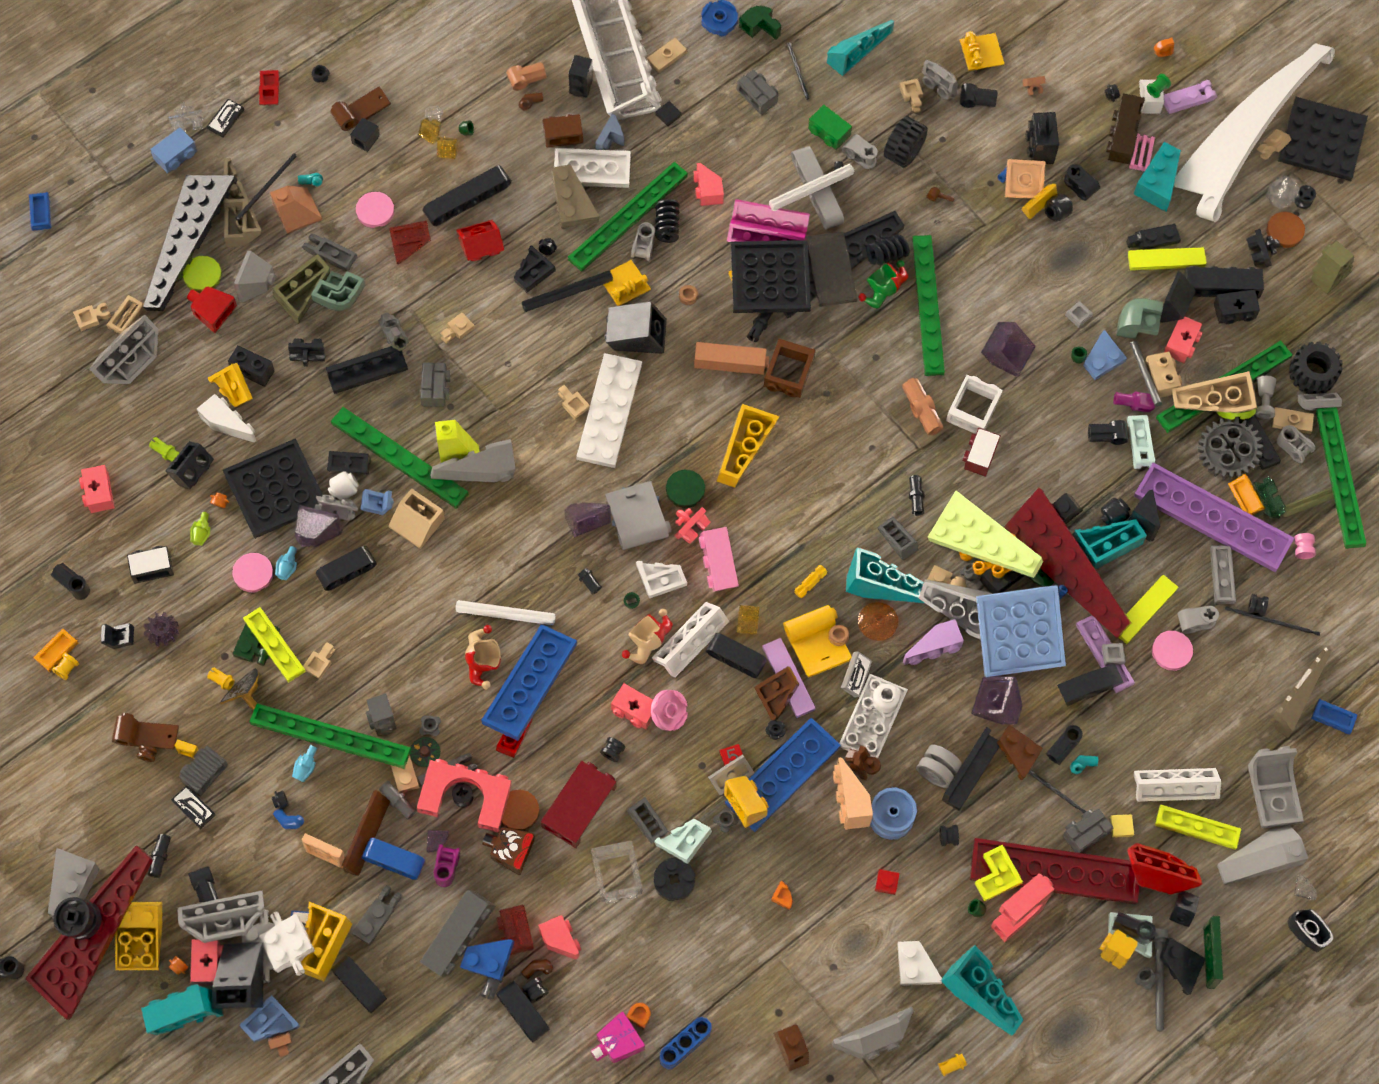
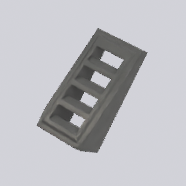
(904, 548)
(653, 816)

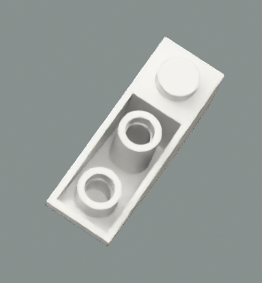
(221, 418)

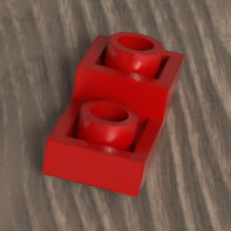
(509, 745)

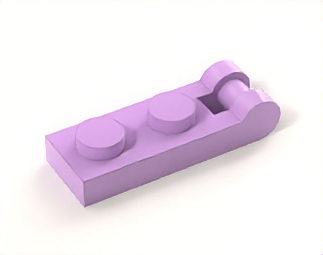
(1189, 97)

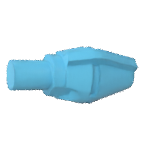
(286, 564)
(305, 764)

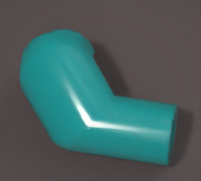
(315, 179)
(1081, 762)

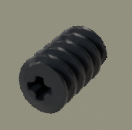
(667, 220)
(887, 250)

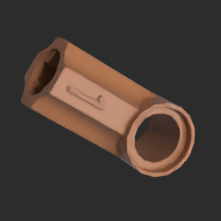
(521, 77)

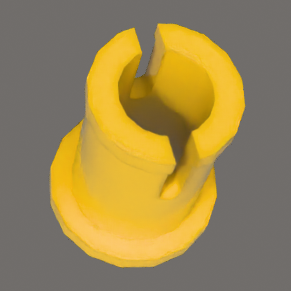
(221, 679)
(952, 1064)

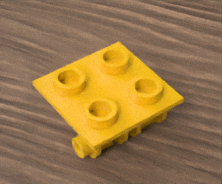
(981, 51)
(626, 283)

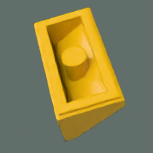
(1038, 202)

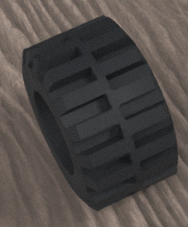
(905, 141)
(1323, 357)

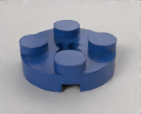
(716, 26)

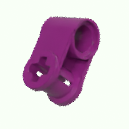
(446, 861)

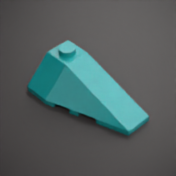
(854, 49)
(878, 580)
(977, 986)

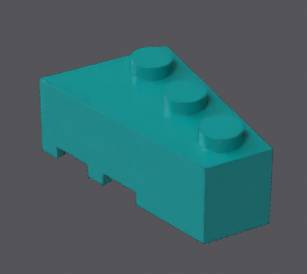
(1159, 177)
(1110, 541)
(179, 1009)

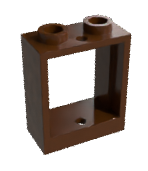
(795, 352)

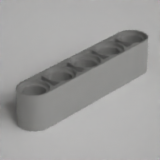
(823, 199)

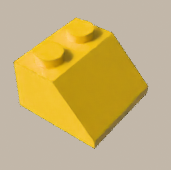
(745, 800)

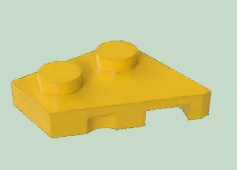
(232, 385)

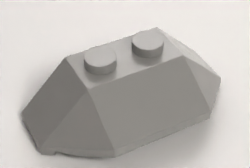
(128, 353)
(221, 917)
(875, 1037)

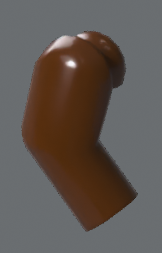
(529, 99)
(537, 965)

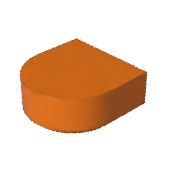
(1164, 47)
(639, 1015)

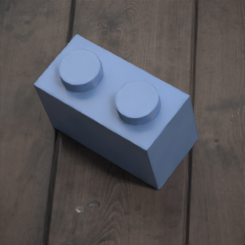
(173, 150)

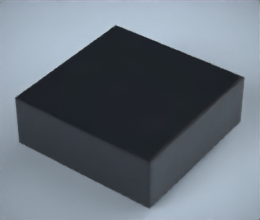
(668, 113)

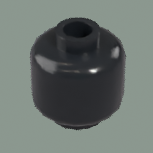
(1058, 207)
(1115, 511)

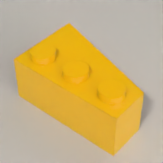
(327, 934)

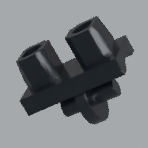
(1262, 256)
(306, 351)

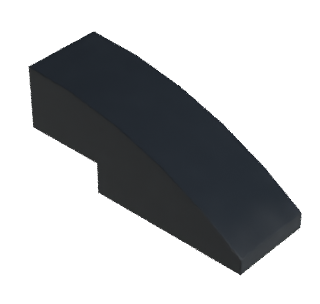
(1090, 684)

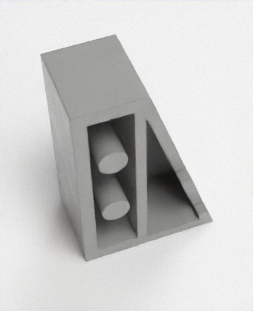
(349, 1069)

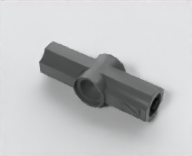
(393, 331)

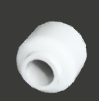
(343, 485)
(886, 698)

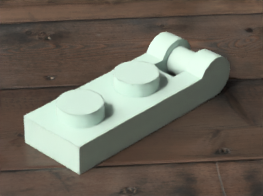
(1140, 440)

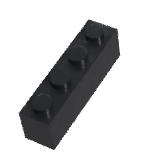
(1215, 280)

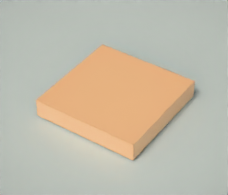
(1024, 178)
(323, 850)

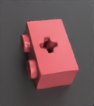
(1187, 330)
(97, 478)
(627, 698)
(200, 953)

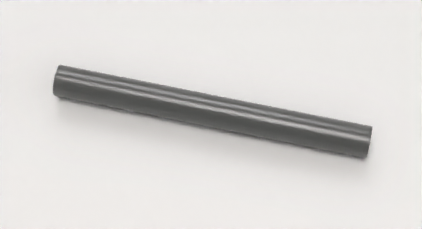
(1146, 374)

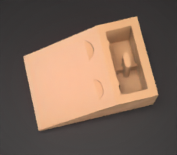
(854, 799)

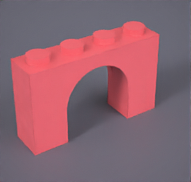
(442, 776)
(1022, 907)

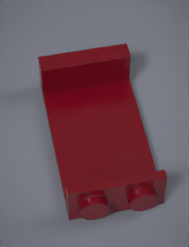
(578, 803)

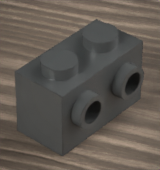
(380, 715)

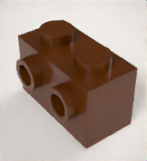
(562, 130)

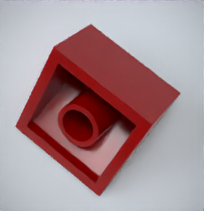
(480, 240)

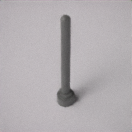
(1159, 939)

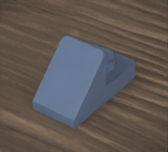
(611, 133)

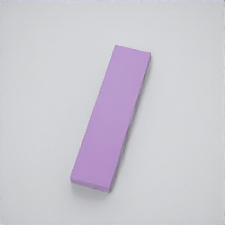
(1095, 638)
(780, 659)

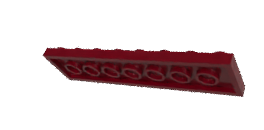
(1068, 871)

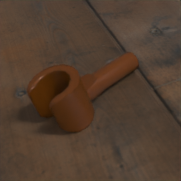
(935, 192)

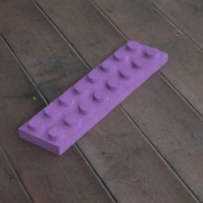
(1215, 517)

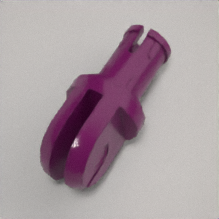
(1137, 401)

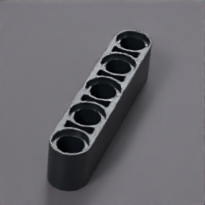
(466, 195)

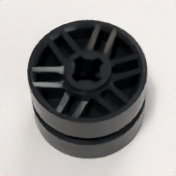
(77, 918)

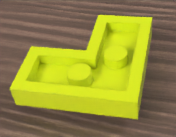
(1003, 875)

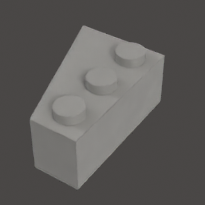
(71, 878)

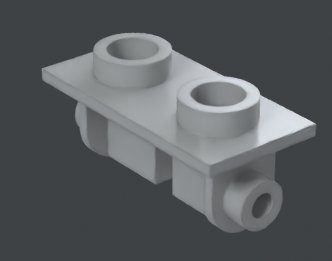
(343, 508)

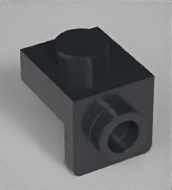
(117, 636)
(1184, 908)

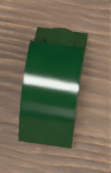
(758, 19)

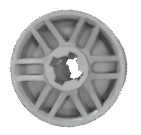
(939, 766)

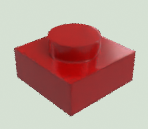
(887, 882)

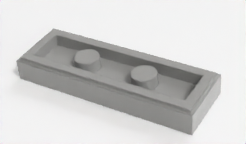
(1222, 575)

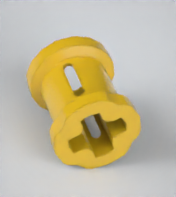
(65, 666)

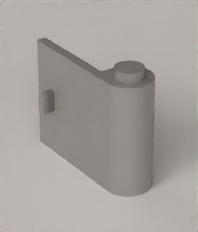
(637, 515)

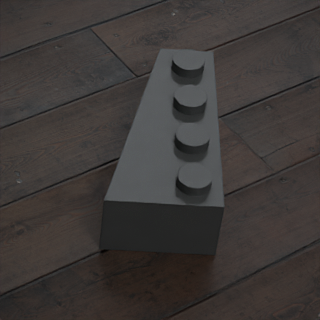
(457, 933)

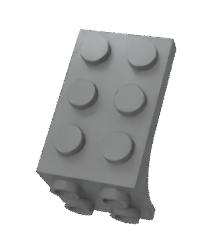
(1275, 787)

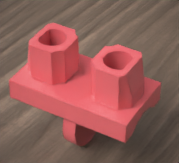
(686, 531)

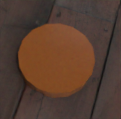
(1286, 228)
(520, 810)

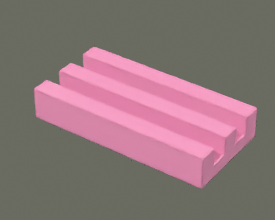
(1144, 140)

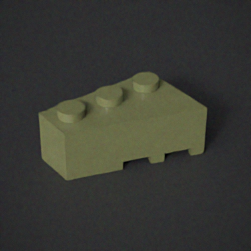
(1332, 267)
(296, 289)

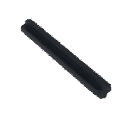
(567, 291)

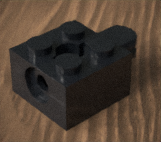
(1042, 137)

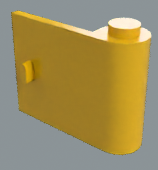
(811, 641)

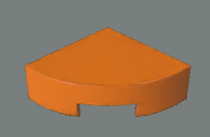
(782, 896)

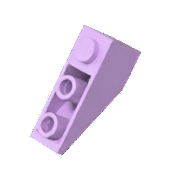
(939, 640)

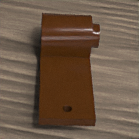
(365, 107)
(134, 733)

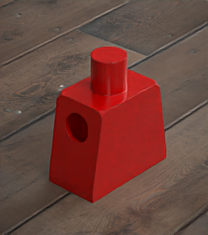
(211, 306)

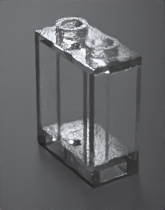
(614, 851)

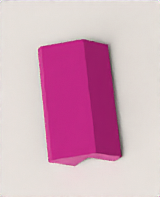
(761, 223)

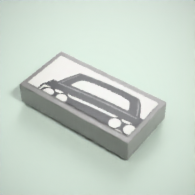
(856, 674)

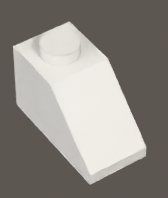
(1151, 104)

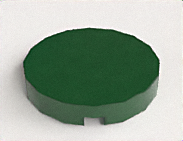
(685, 488)

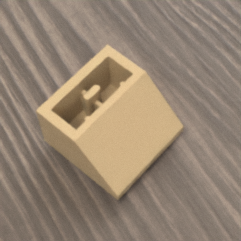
(416, 518)

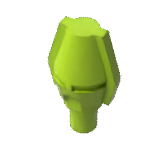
(200, 530)

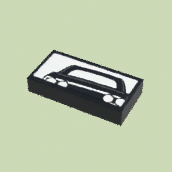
(225, 118)
(193, 807)

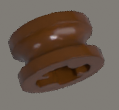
(147, 753)

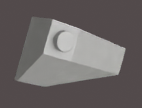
(489, 465)
(955, 603)
(1269, 853)

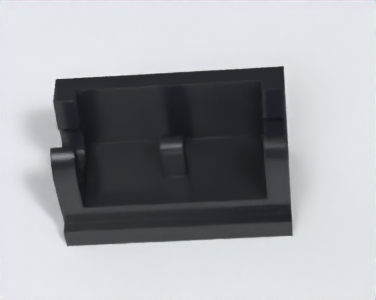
(348, 462)

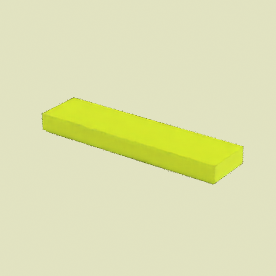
(1166, 258)
(1148, 606)
(274, 644)
(1198, 827)

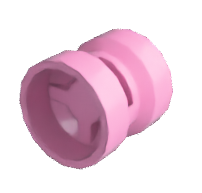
(1305, 546)

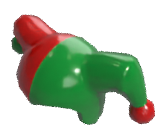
(884, 283)

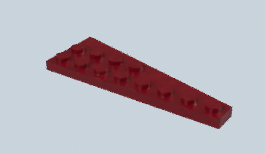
(1065, 561)
(70, 962)

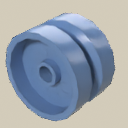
(891, 802)

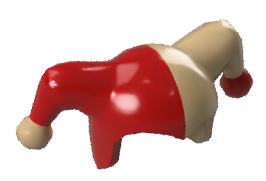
(648, 636)
(482, 656)

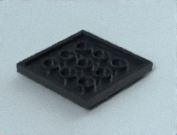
(1323, 138)
(770, 276)
(273, 487)

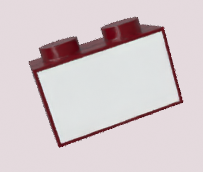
(982, 451)

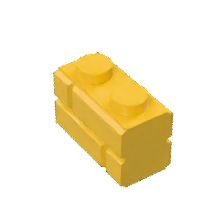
(1118, 948)

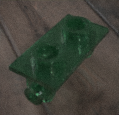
(1273, 505)

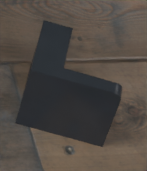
(365, 134)

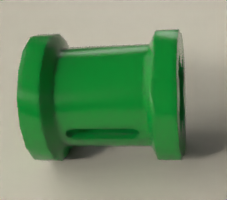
(1159, 85)

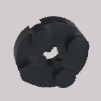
(678, 890)

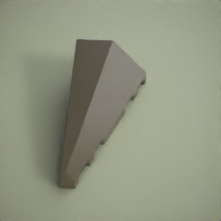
(247, 228)
(1294, 704)

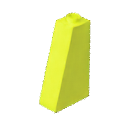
(453, 441)

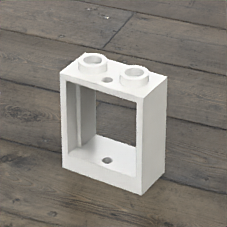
(966, 420)

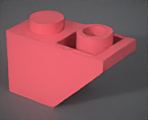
(709, 186)
(558, 937)

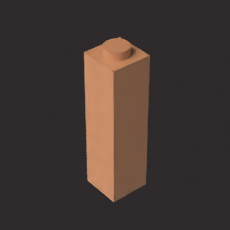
(730, 358)

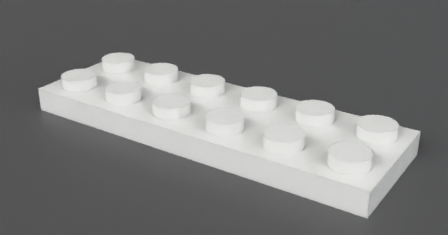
(609, 410)

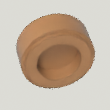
(688, 295)
(838, 635)

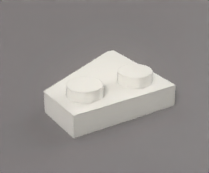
(660, 577)
(916, 965)

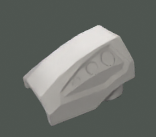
(939, 76)

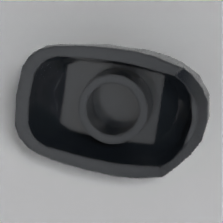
(1310, 929)

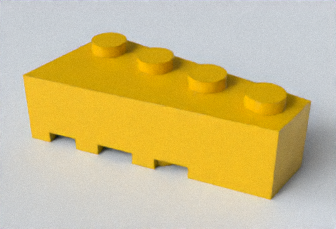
(746, 440)

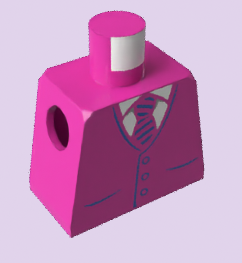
(618, 1040)

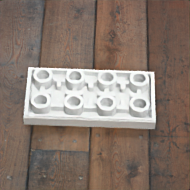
(867, 725)

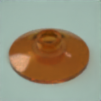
(876, 629)

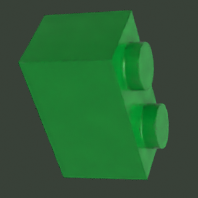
(829, 127)

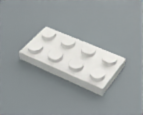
(597, 167)

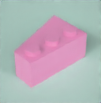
(718, 559)

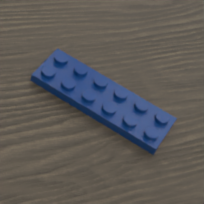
(529, 682)
(792, 766)

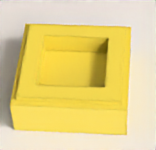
(1122, 825)

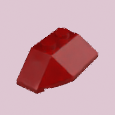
(1162, 870)

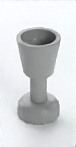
(1266, 388)

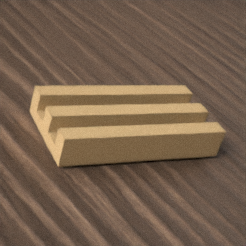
(119, 329)

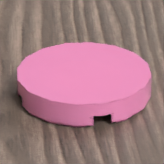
(375, 209)
(252, 572)
(1172, 650)
(669, 710)

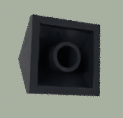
(1177, 299)
(1147, 515)

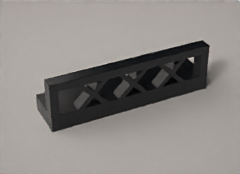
(366, 369)
(971, 770)

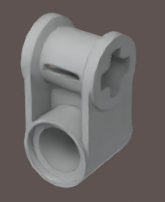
(859, 151)
(643, 244)
(1296, 444)
(1194, 619)

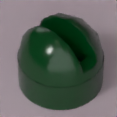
(466, 128)
(1079, 354)
(629, 596)
(976, 908)

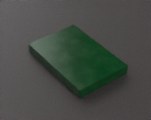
(1213, 952)

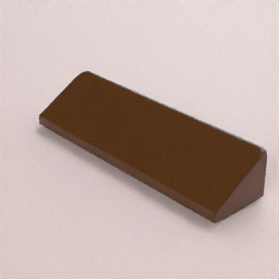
(367, 829)

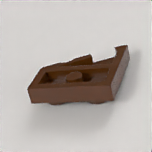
(777, 691)
(1019, 750)

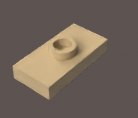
(667, 55)
(1300, 420)

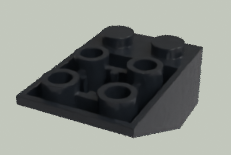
(239, 977)

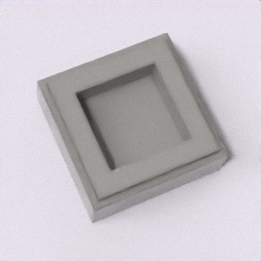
(1079, 314)
(1113, 654)

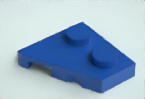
(488, 958)

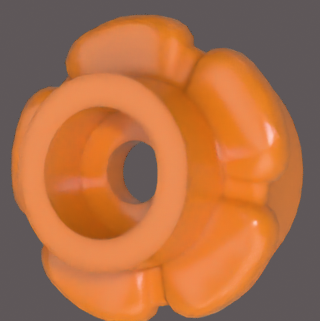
(219, 500)
(178, 965)

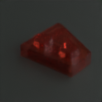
(409, 239)

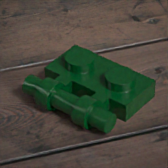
(248, 647)

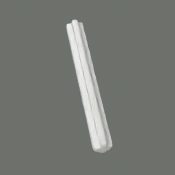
(811, 187)
(505, 612)

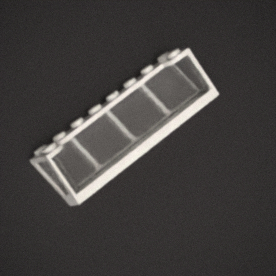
(617, 57)

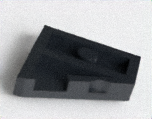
(533, 270)
(1182, 963)

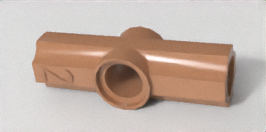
(922, 406)

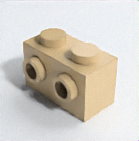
(1163, 373)

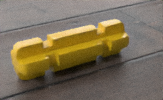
(810, 581)

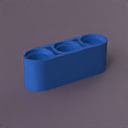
(393, 858)
(688, 1033)

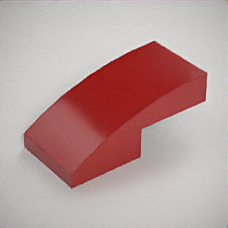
(269, 87)

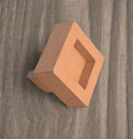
(1034, 82)
(280, 1042)

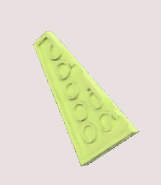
(978, 535)

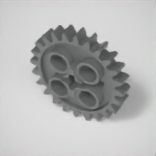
(1245, 440)

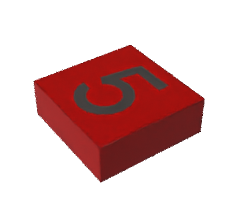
(730, 754)

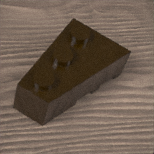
(1125, 129)

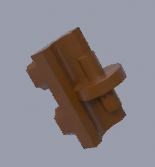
(862, 762)

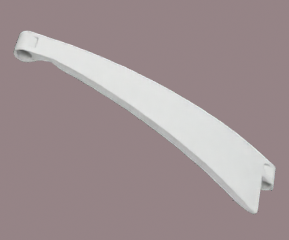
(1225, 150)

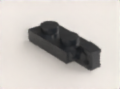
(1154, 237)

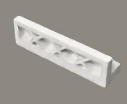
(692, 640)
(1177, 787)

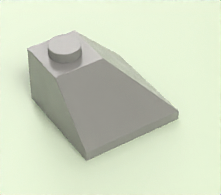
(253, 277)

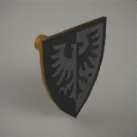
(244, 688)

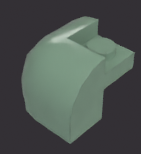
(338, 291)
(1140, 316)

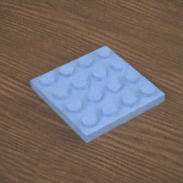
(1021, 631)

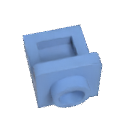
(376, 502)

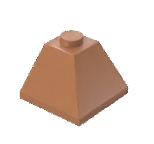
(295, 207)

